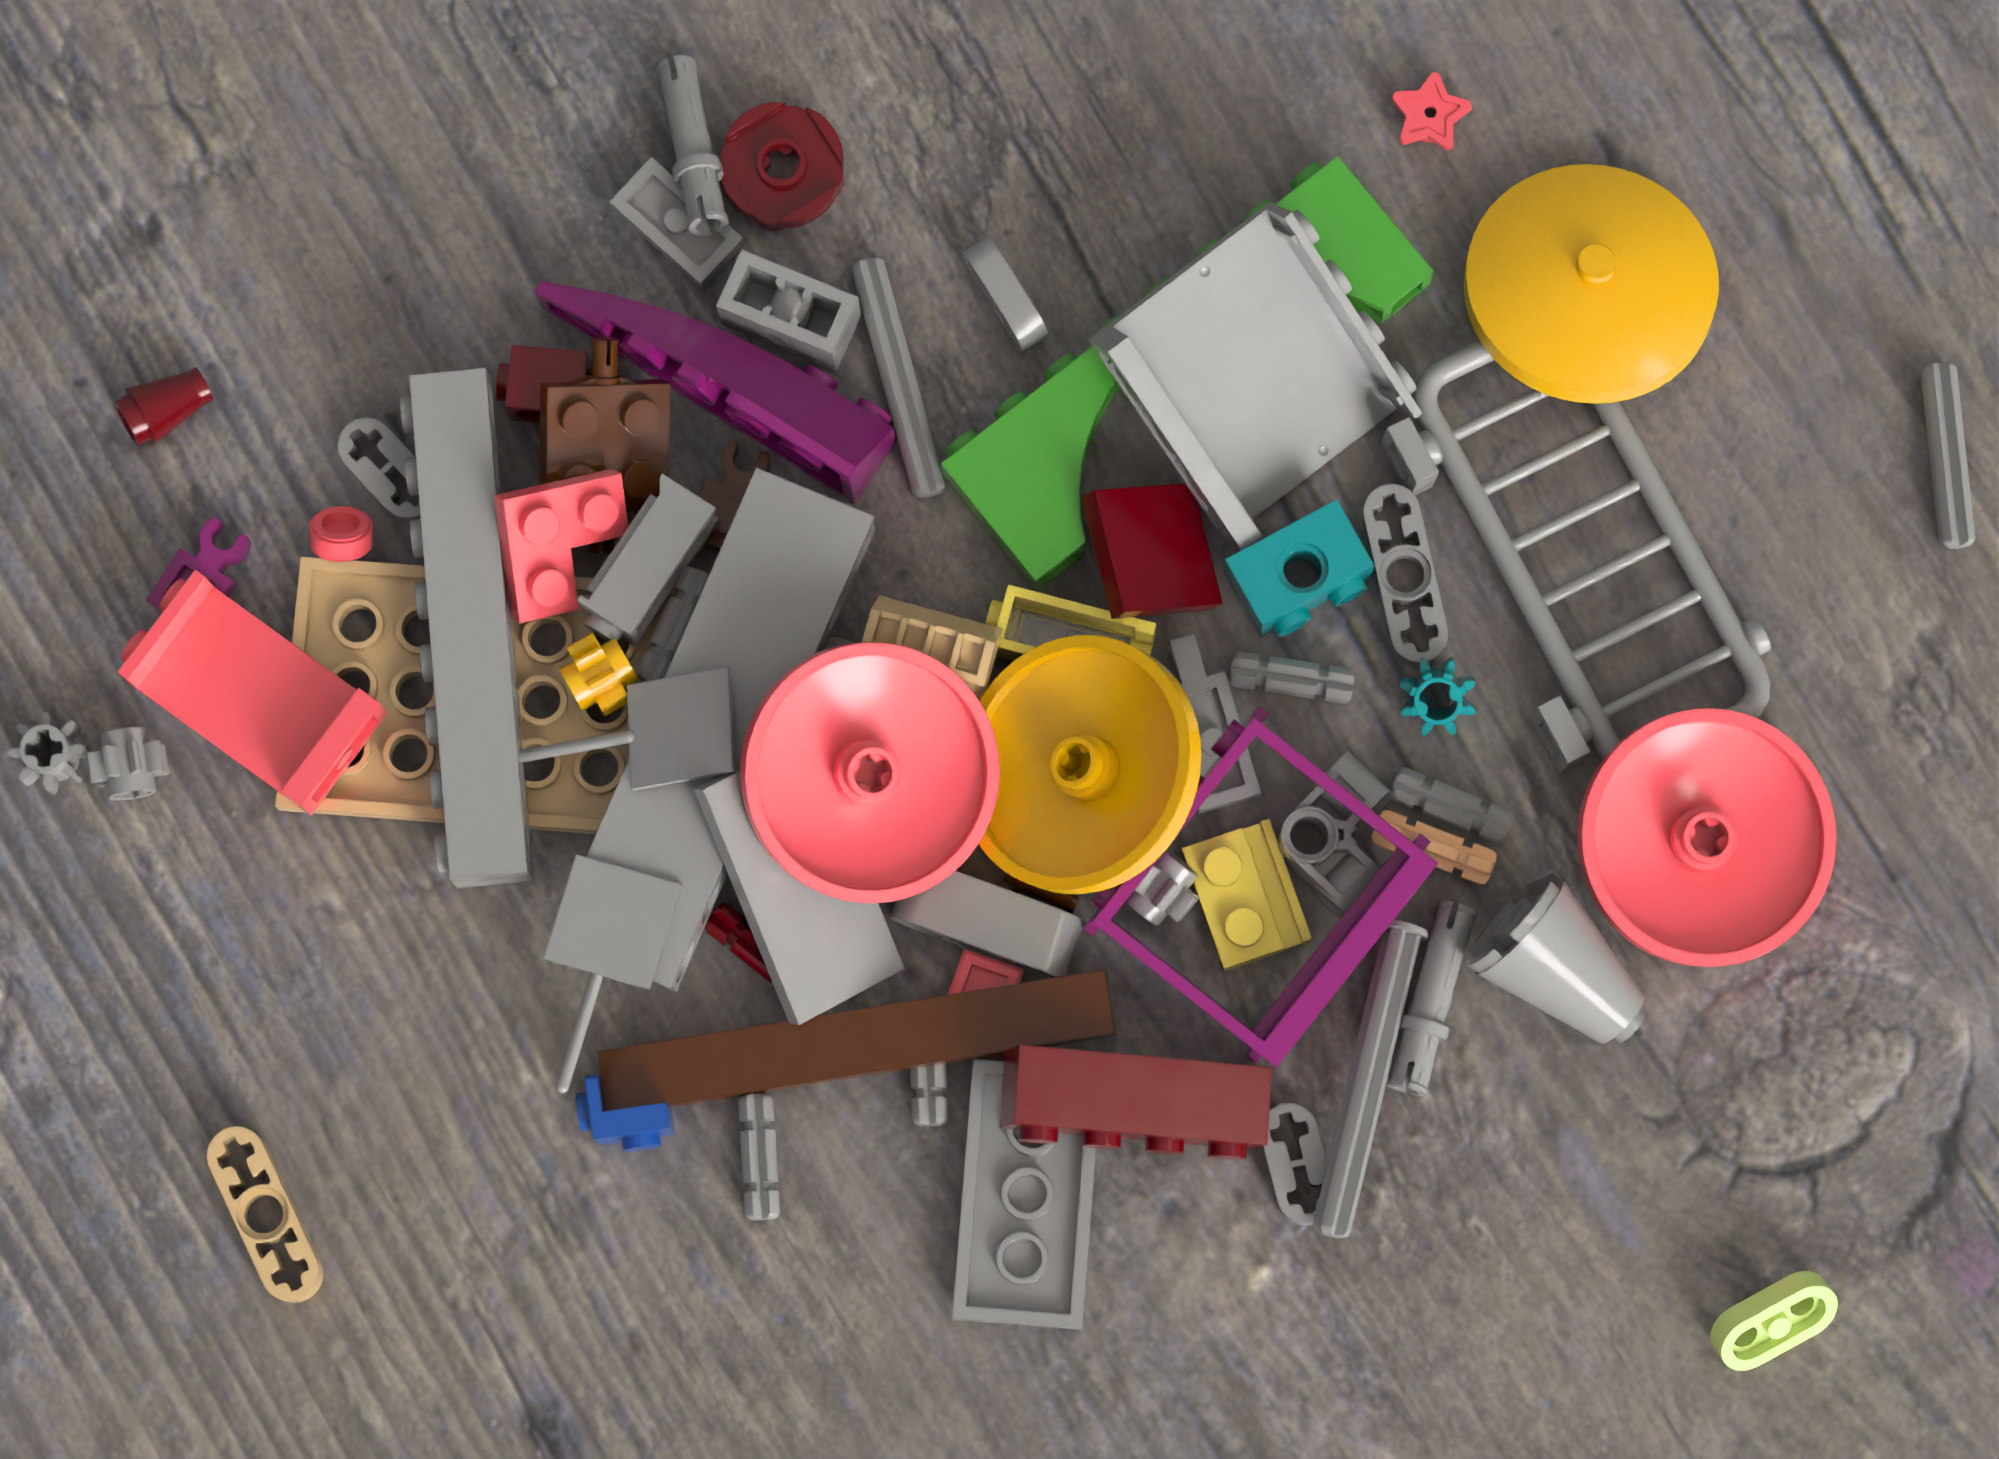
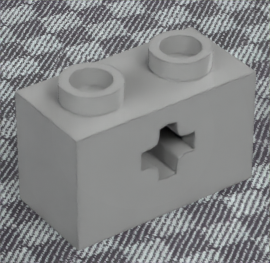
(788, 310)

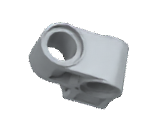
(1341, 868)

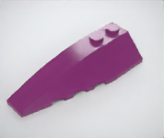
(741, 385)

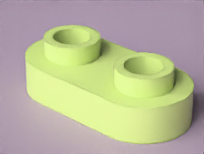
(1773, 1320)

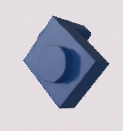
(635, 1127)

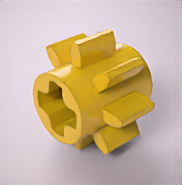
(598, 674)

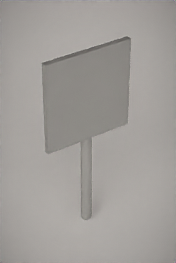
(675, 730)
(610, 927)

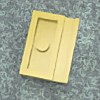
(1246, 895)

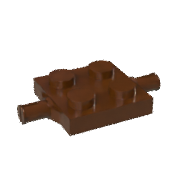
(605, 426)

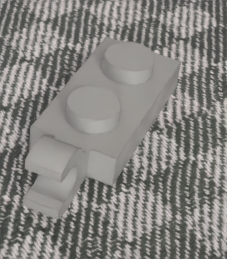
(1214, 712)

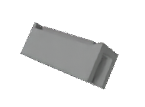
(647, 563)

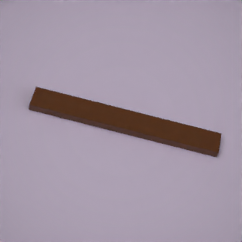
(858, 1042)

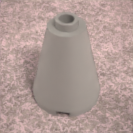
(1559, 962)

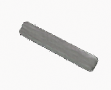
(1948, 455)

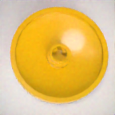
(1590, 283)
(1090, 763)

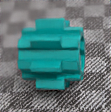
(1456, 688)

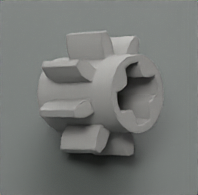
(37, 740)
(127, 763)
(1165, 890)

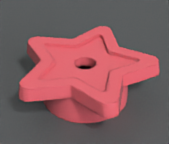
(1420, 127)

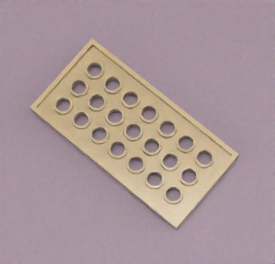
(373, 785)

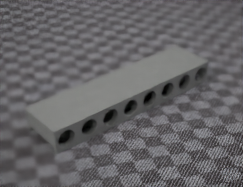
(760, 615)

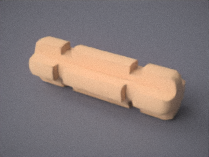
(1444, 848)

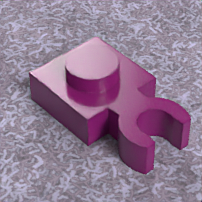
(209, 562)

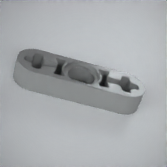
(1378, 534)

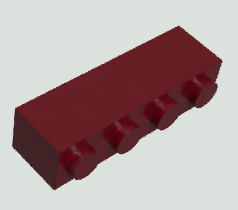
(1135, 1099)

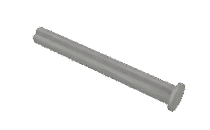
(1367, 1079)

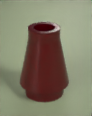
(161, 405)

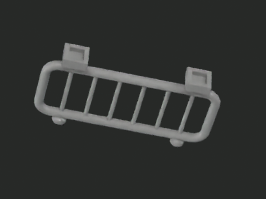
(1560, 729)

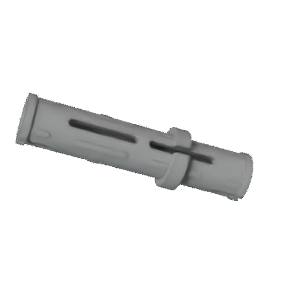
(696, 167)
(1425, 1022)

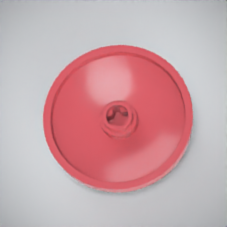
(869, 772)
(1706, 837)

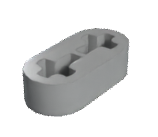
(1004, 293)
(372, 478)
(1281, 1168)

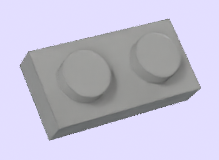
(659, 213)

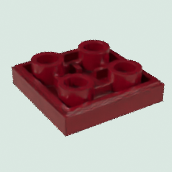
(1151, 550)

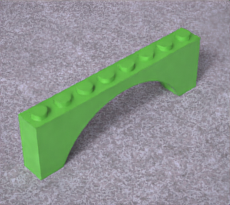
(1029, 463)

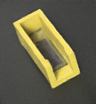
(1037, 618)

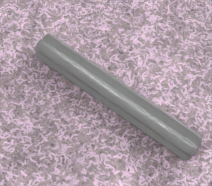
(898, 377)

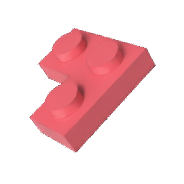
(540, 529)

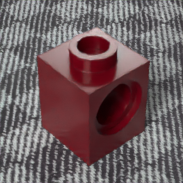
(529, 366)

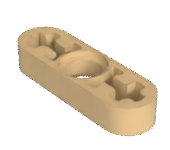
(230, 1178)

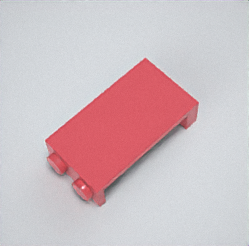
(250, 691)

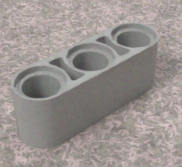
(994, 924)

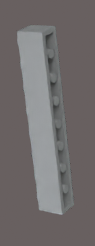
(469, 630)

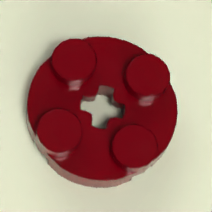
(792, 131)

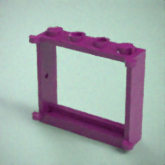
(1340, 949)

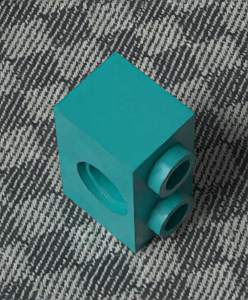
(1319, 538)

